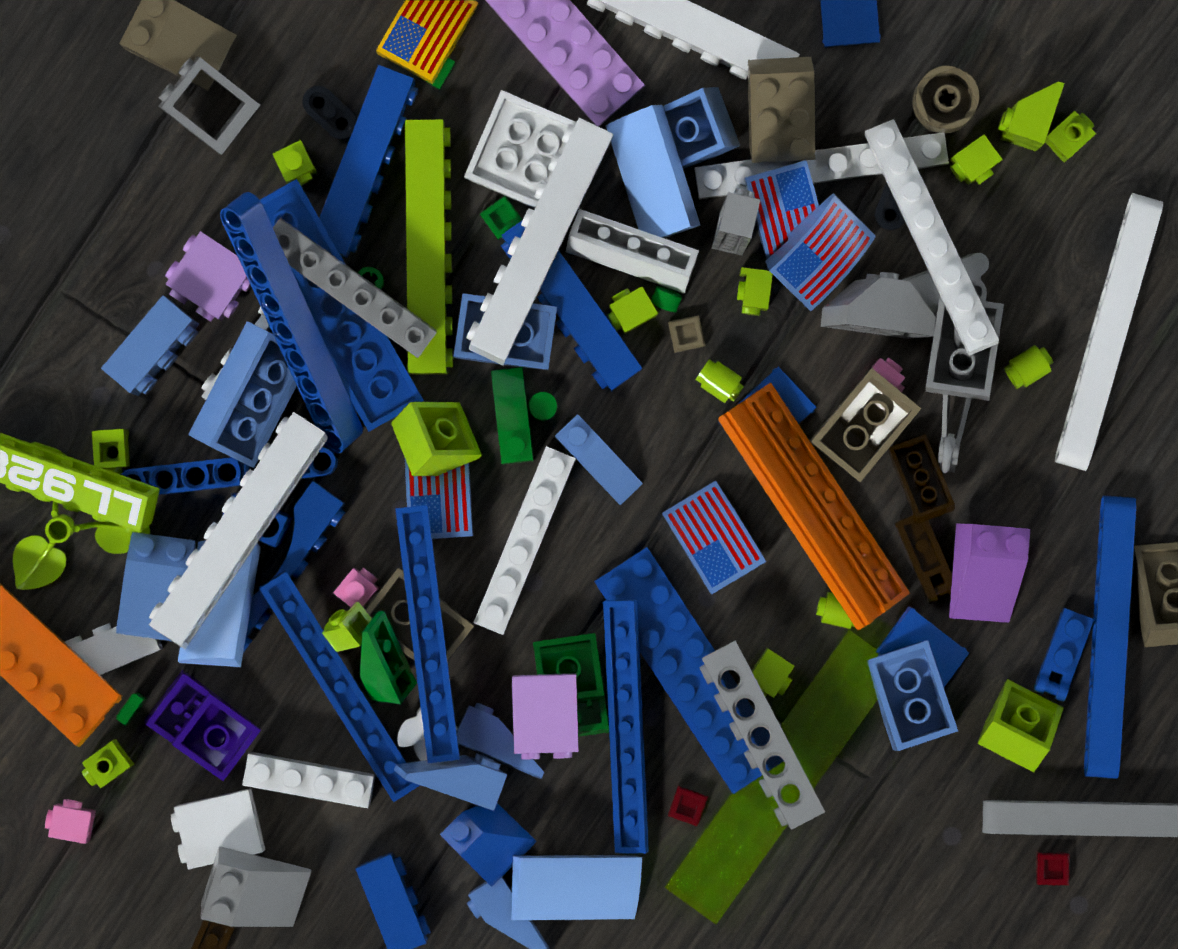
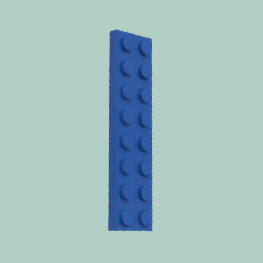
(359, 351)
(674, 651)

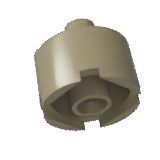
(953, 83)

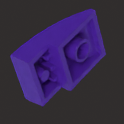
(202, 725)

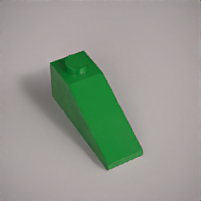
(512, 416)
(384, 663)

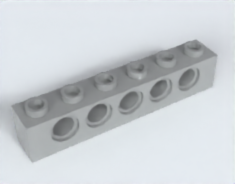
(736, 222)
(353, 290)
(808, 804)

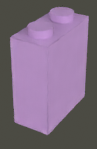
(545, 715)

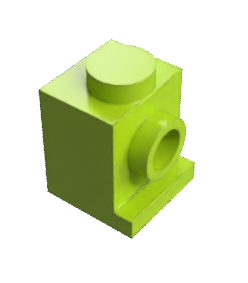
(754, 291)
(103, 441)
(346, 627)
(117, 760)

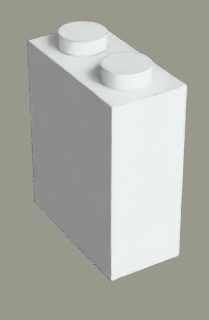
(215, 822)

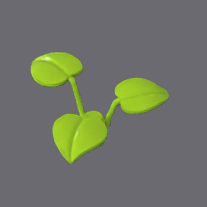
(40, 563)

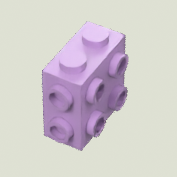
(208, 277)

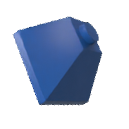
(488, 840)

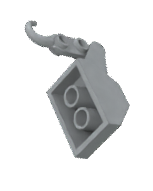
(896, 306)
(960, 375)

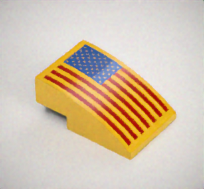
(425, 35)

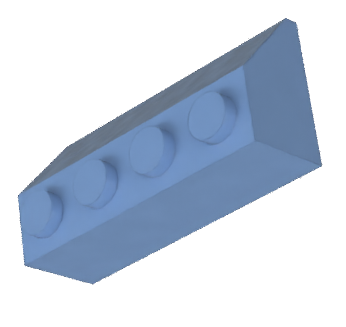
(246, 397)

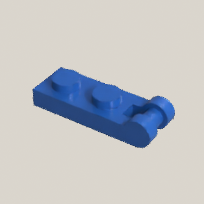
(1063, 653)

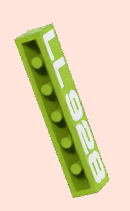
(76, 484)

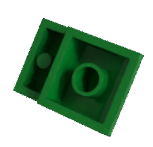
(577, 656)

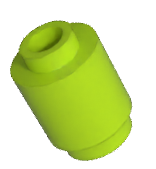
(1029, 366)
(720, 381)
(832, 612)

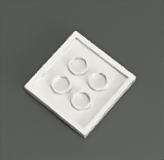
(517, 148)

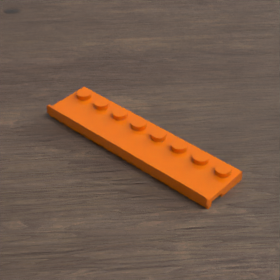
(814, 506)
(51, 673)

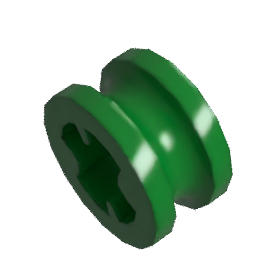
(378, 283)

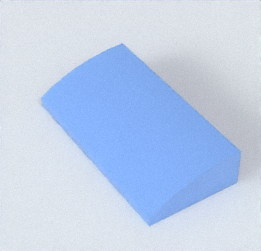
(653, 172)
(224, 631)
(575, 887)

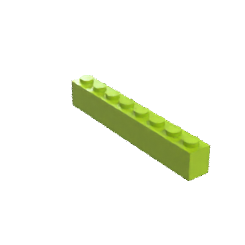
(427, 239)

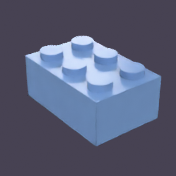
(151, 347)

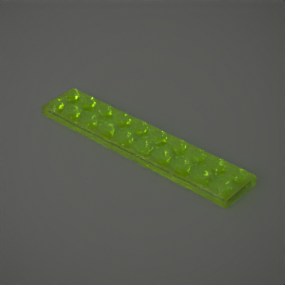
(747, 821)

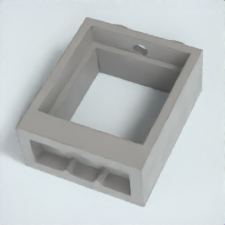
(234, 123)

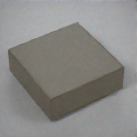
(686, 334)

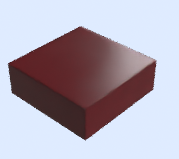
(687, 805)
(1052, 868)

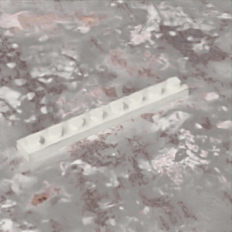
(828, 165)
(931, 237)

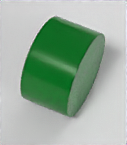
(666, 299)
(542, 406)

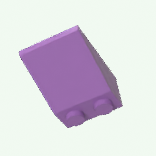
(987, 571)

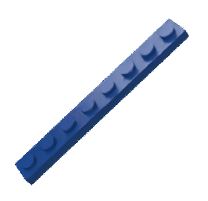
(427, 634)
(337, 683)
(626, 726)

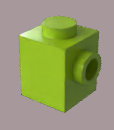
(1070, 135)
(975, 161)
(295, 163)
(631, 310)
(772, 673)

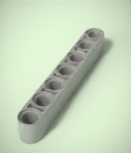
(1080, 818)

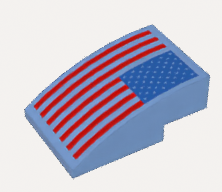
(785, 202)
(820, 252)
(447, 501)
(713, 537)

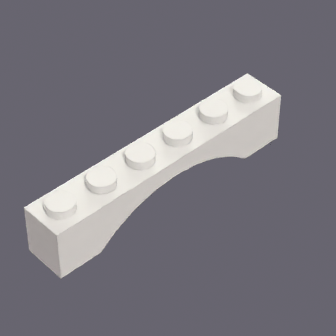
(524, 540)

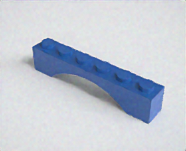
(312, 516)

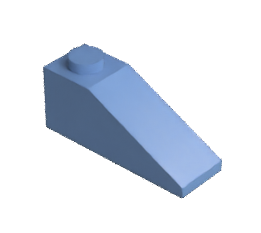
(598, 459)
(491, 738)
(496, 909)

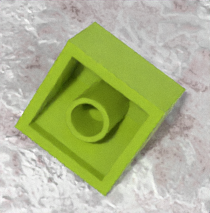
(1031, 118)
(435, 437)
(1021, 726)

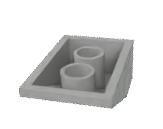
(253, 891)

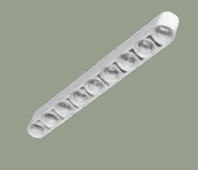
(1109, 331)

